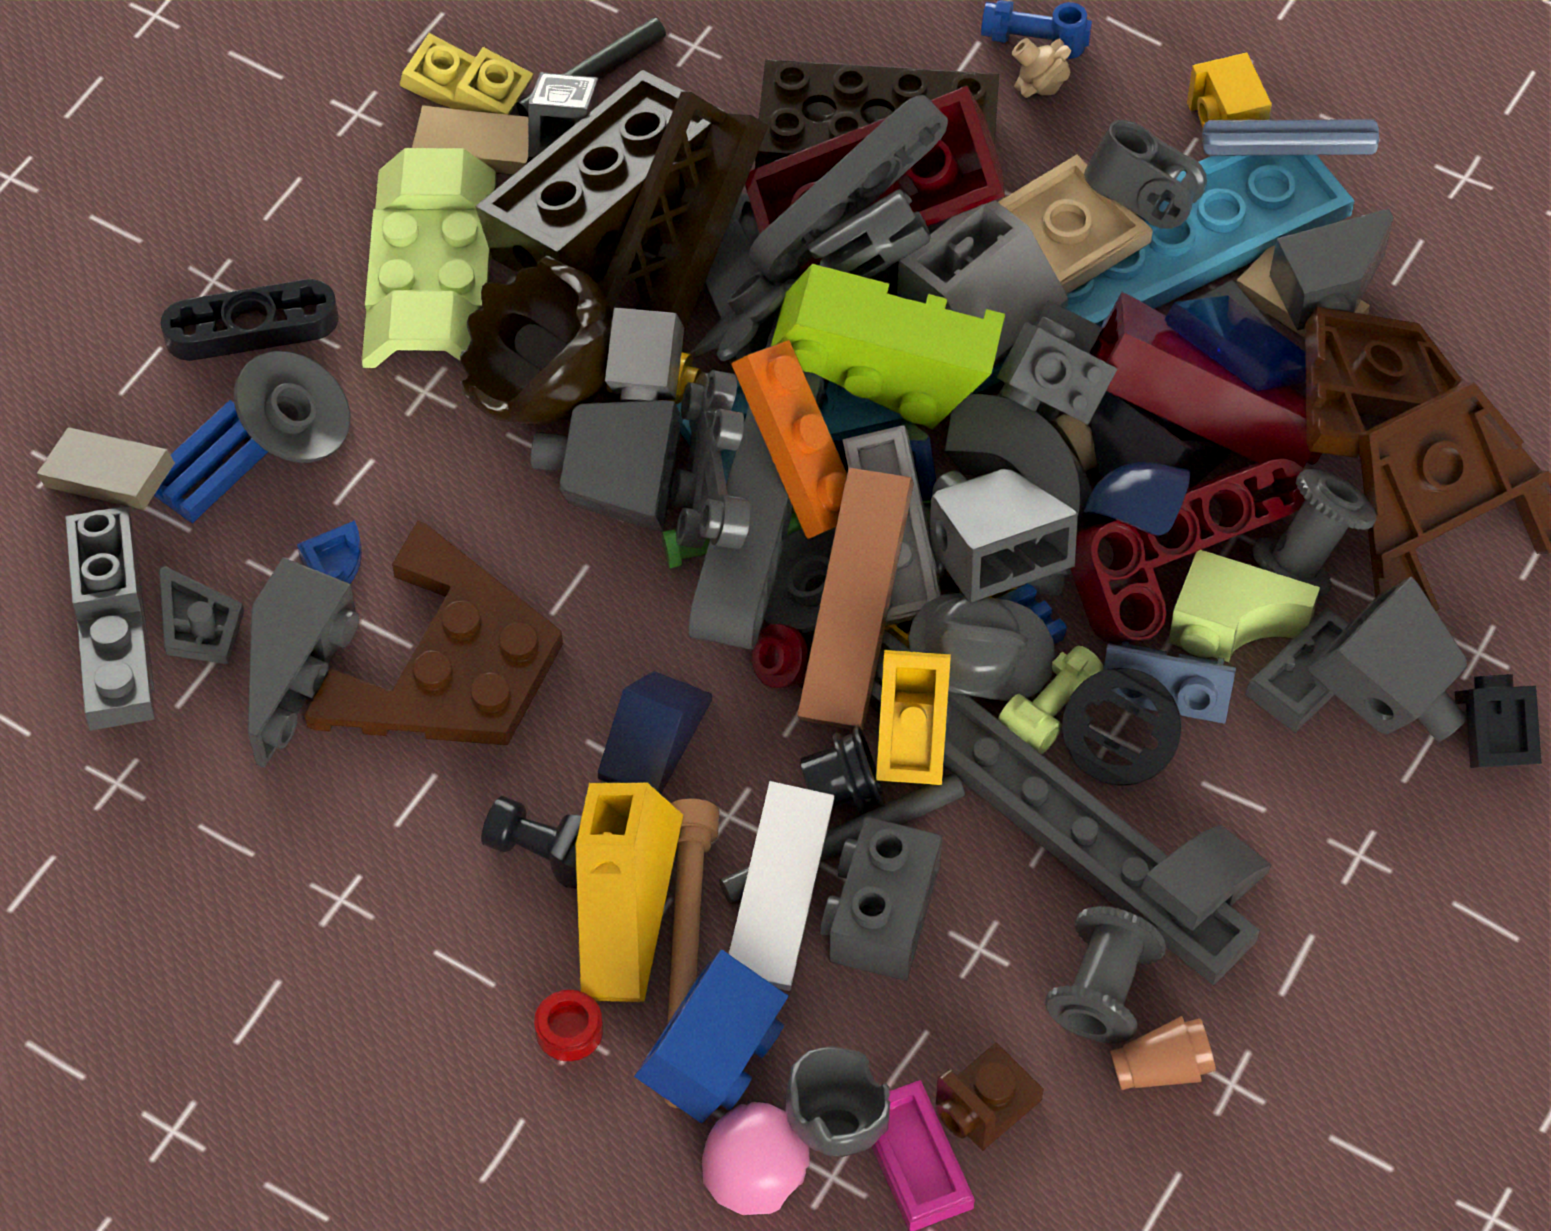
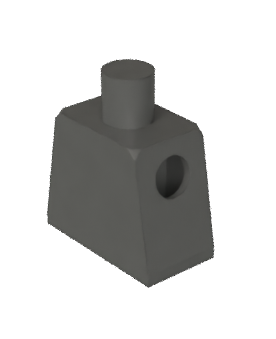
(616, 459)
(999, 532)
(1396, 664)

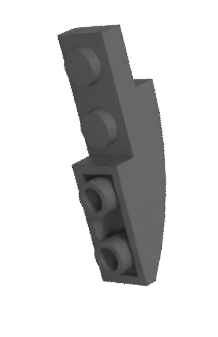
(110, 618)

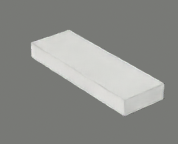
(781, 881)

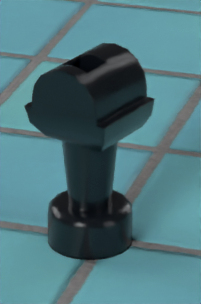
(508, 826)

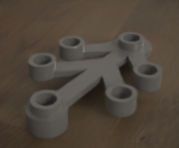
(702, 487)

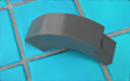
(1000, 434)

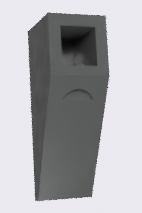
(293, 637)

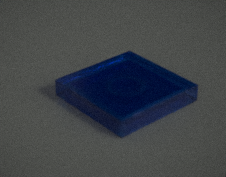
(1239, 341)

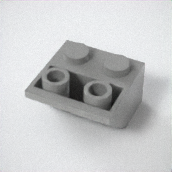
(981, 264)

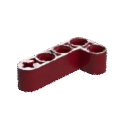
(1139, 552)

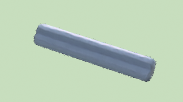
(1290, 137)

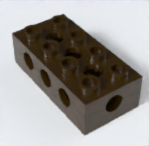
(825, 100)
(585, 183)

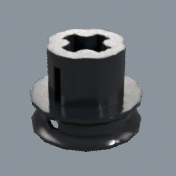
(845, 771)

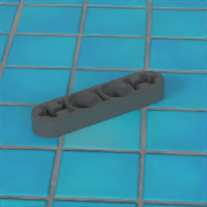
(849, 186)

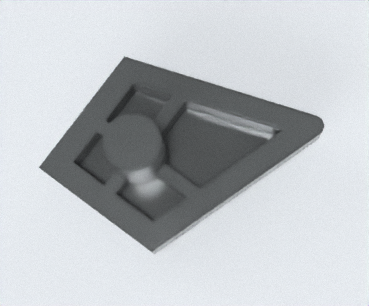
(197, 619)

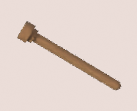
(697, 832)

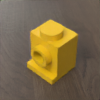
(1228, 90)

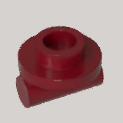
(780, 656)

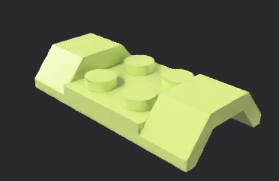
(426, 253)

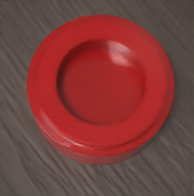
(568, 1025)

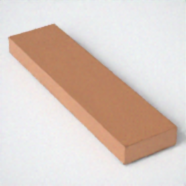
(855, 599)

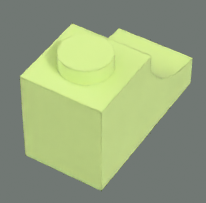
(1235, 604)

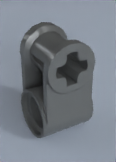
(1143, 173)

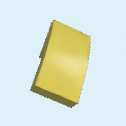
(465, 81)

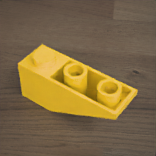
(622, 886)

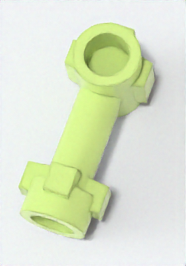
(1035, 720)

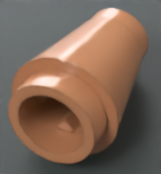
(1165, 1056)

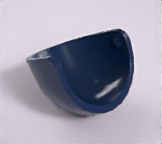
(1140, 496)

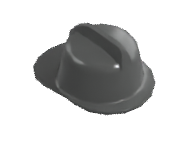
(992, 644)

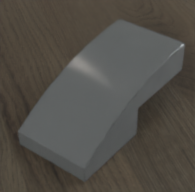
(1204, 875)

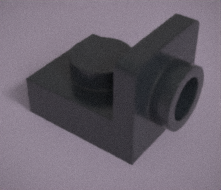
(1501, 722)

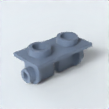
(1197, 684)

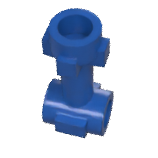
(1067, 24)

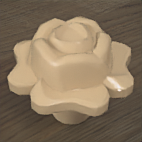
(1042, 67)

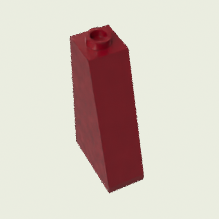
(1196, 392)

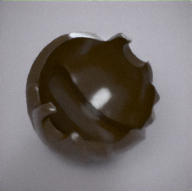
(538, 345)

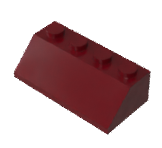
(946, 181)

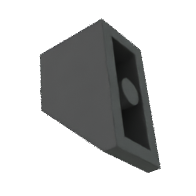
(1329, 264)

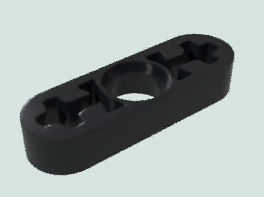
(229, 305)

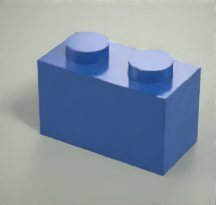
(712, 1038)

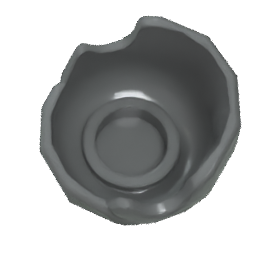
(836, 1102)

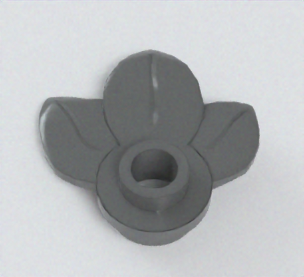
(752, 305)

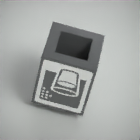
(557, 106)

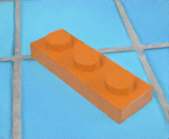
(794, 434)

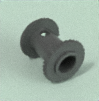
(1316, 529)
(1098, 995)

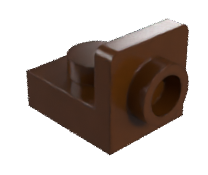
(986, 1097)

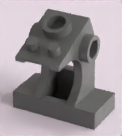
(1055, 368)

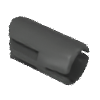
(873, 237)

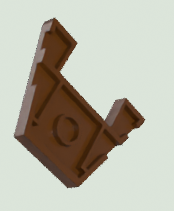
(1363, 368)
(1441, 471)
(470, 668)

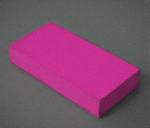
(920, 1161)

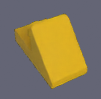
(913, 717)

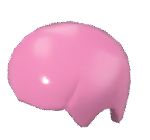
(753, 1159)

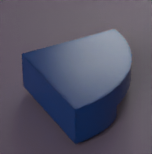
(334, 552)

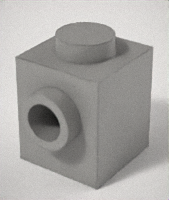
(644, 354)

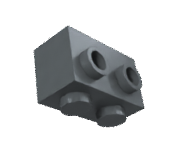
(883, 898)

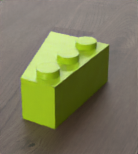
(887, 346)

